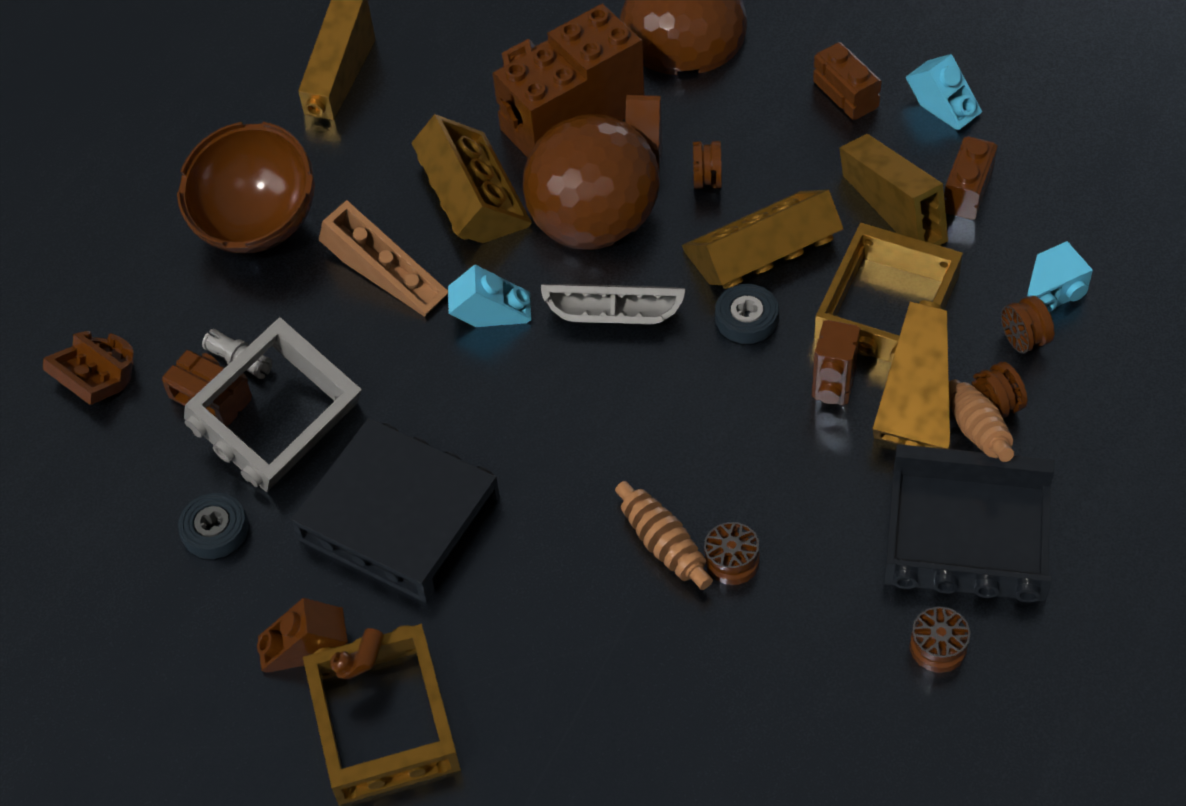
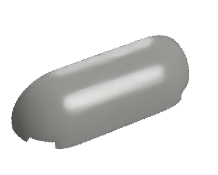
(612, 302)

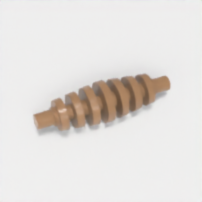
(980, 420)
(663, 535)

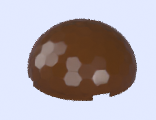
(686, 32)
(590, 181)
(246, 187)

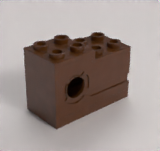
(578, 72)

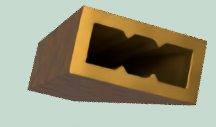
(336, 57)
(896, 189)
(917, 387)

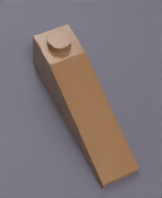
(379, 259)

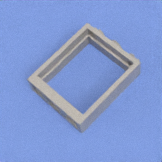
(310, 363)

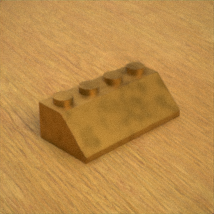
(469, 181)
(765, 237)

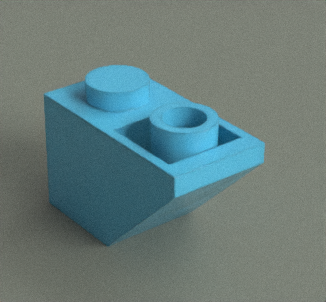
(944, 91)
(1059, 276)
(488, 299)

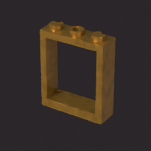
(897, 252)
(396, 769)

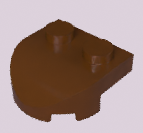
(92, 366)

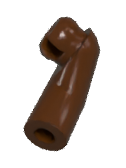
(351, 665)

